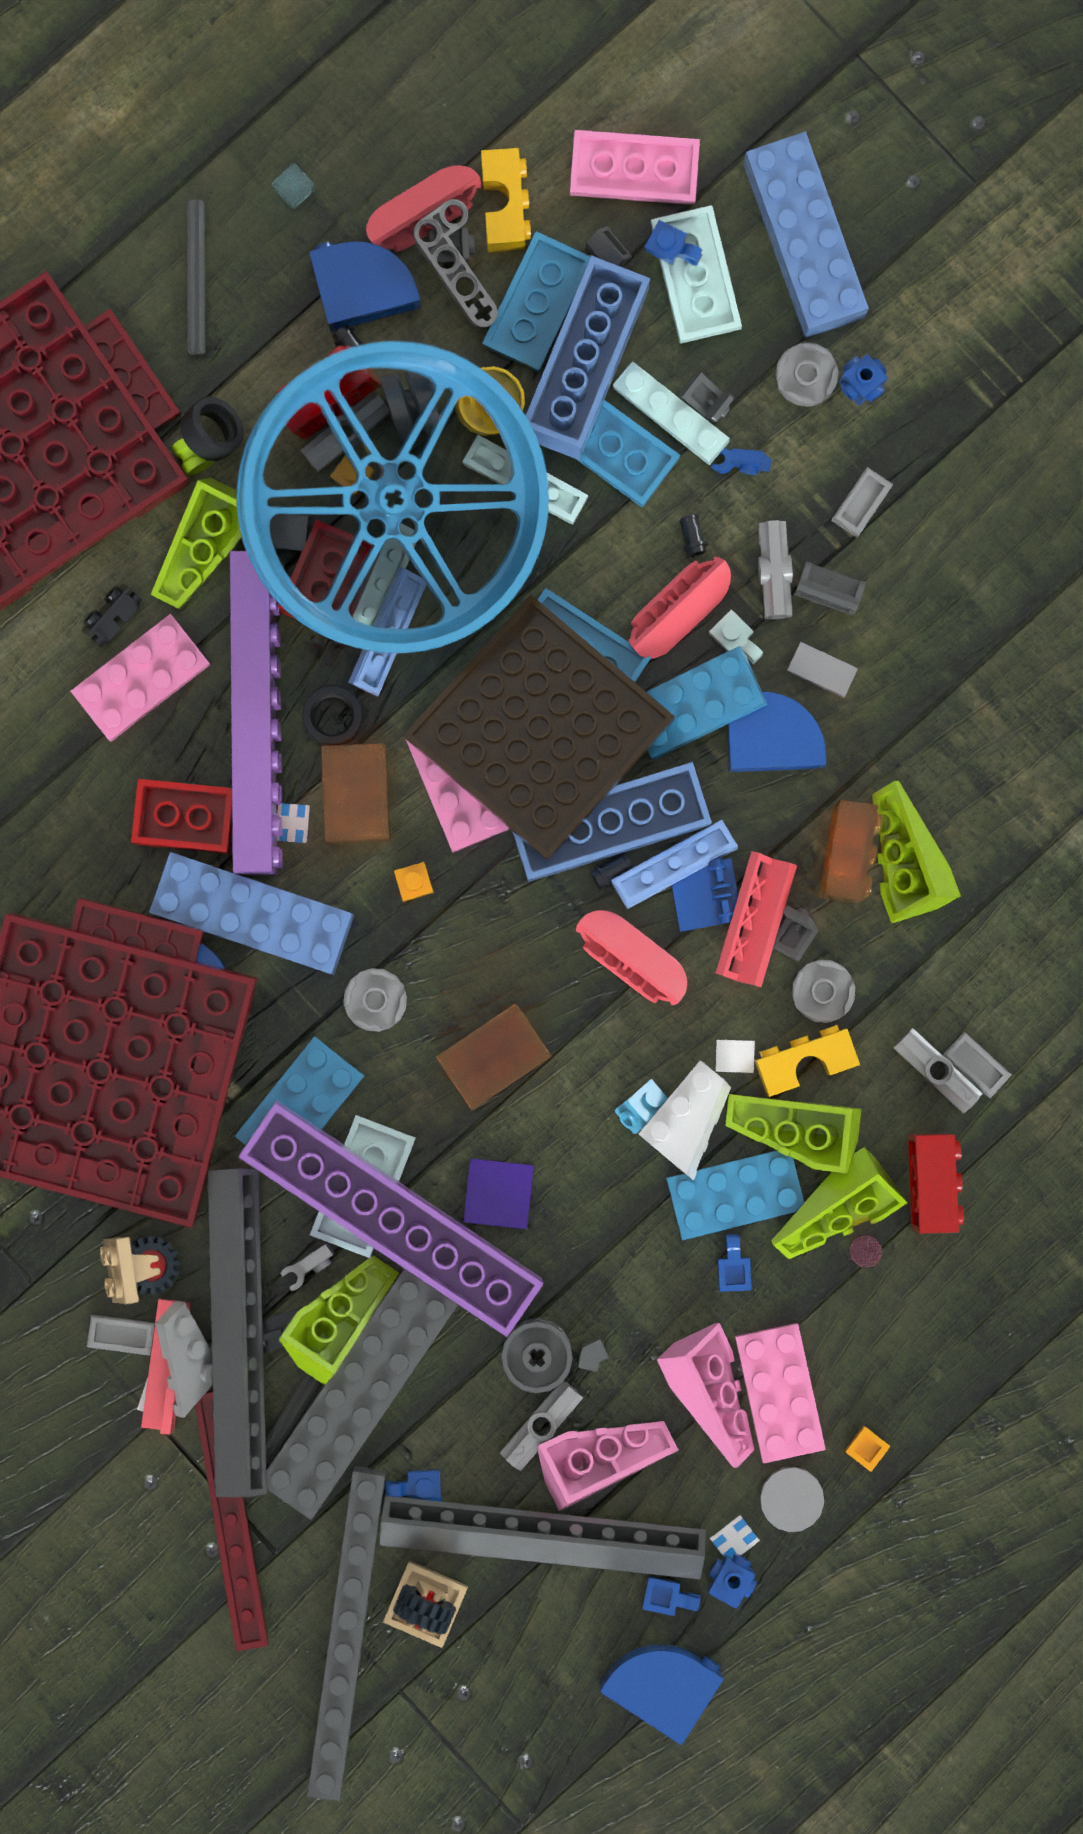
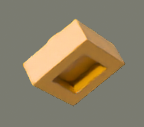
(345, 475)
(413, 881)
(867, 1448)

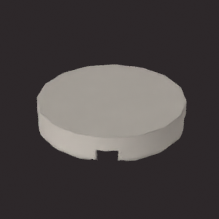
(806, 374)
(823, 991)
(375, 1000)
(791, 1499)

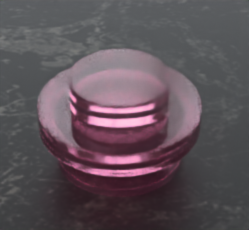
(865, 1251)

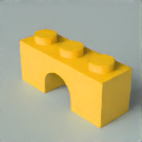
(503, 172)
(778, 1067)

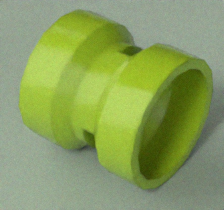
(191, 463)

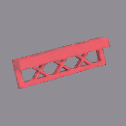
(759, 920)
(159, 1399)

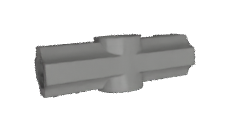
(326, 447)
(775, 569)
(952, 1084)
(554, 1408)

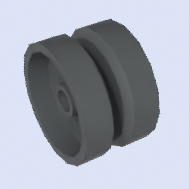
(408, 403)
(539, 1374)

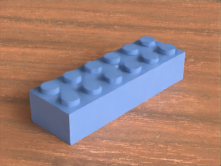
(805, 235)
(586, 356)
(626, 820)
(251, 913)

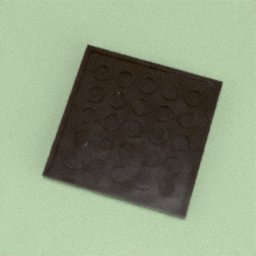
(539, 727)

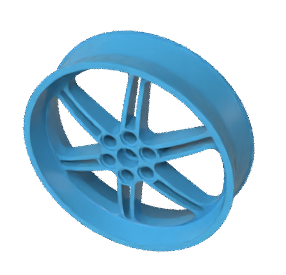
(527, 484)

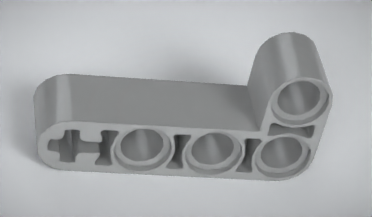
(460, 268)

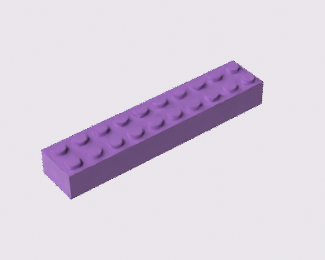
(254, 722)
(391, 1218)

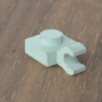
(734, 632)

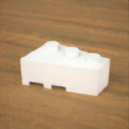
(687, 1118)

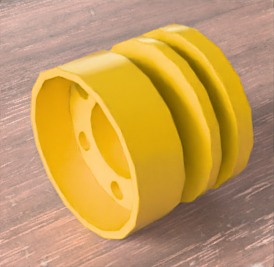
(474, 416)

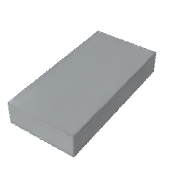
(862, 502)
(822, 670)
(976, 1065)
(121, 1334)

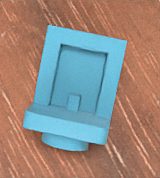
(641, 1106)

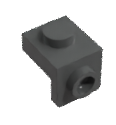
(461, 240)
(706, 398)
(795, 933)

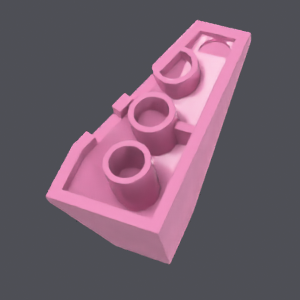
(704, 1382)
(592, 1460)

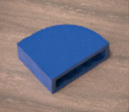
(362, 283)
(775, 738)
(663, 1687)

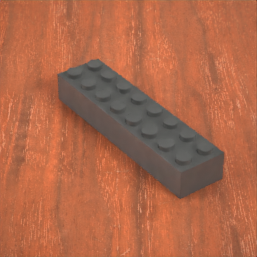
(358, 1393)

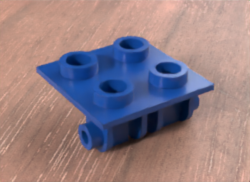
(706, 896)

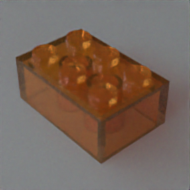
(356, 794)
(850, 852)
(493, 1056)

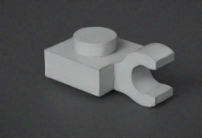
(316, 1260)

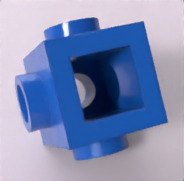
(861, 390)
(731, 1591)

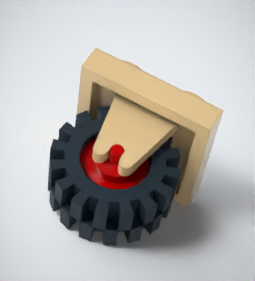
(138, 1266)
(425, 1604)

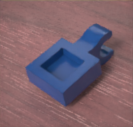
(668, 243)
(747, 460)
(734, 1271)
(420, 1485)
(664, 1596)

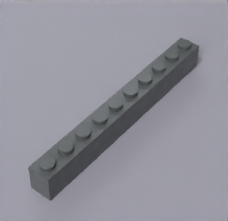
(237, 1333)
(542, 1537)
(347, 1633)

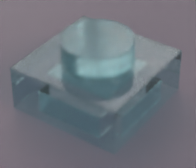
(293, 185)

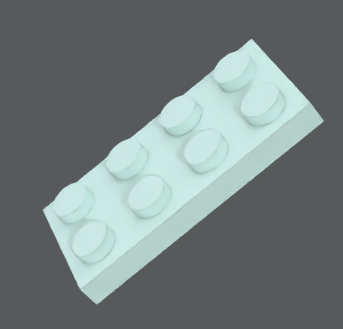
(703, 294)
(384, 1149)

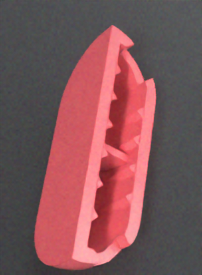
(394, 221)
(679, 607)
(632, 957)

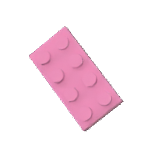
(634, 167)
(140, 678)
(459, 813)
(780, 1392)

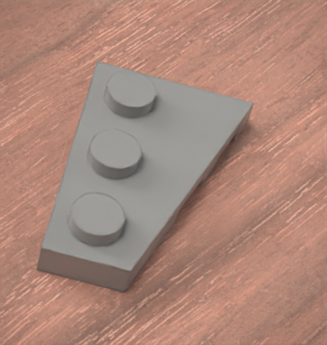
(187, 1357)

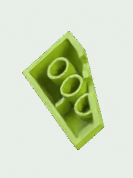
(201, 541)
(913, 866)
(808, 1132)
(840, 1204)
(330, 1324)

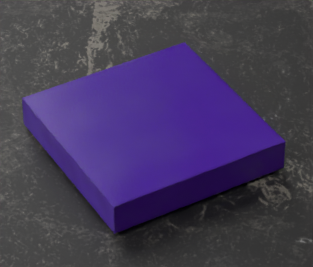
(498, 1193)

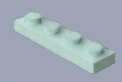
(671, 413)
(494, 464)
(379, 579)

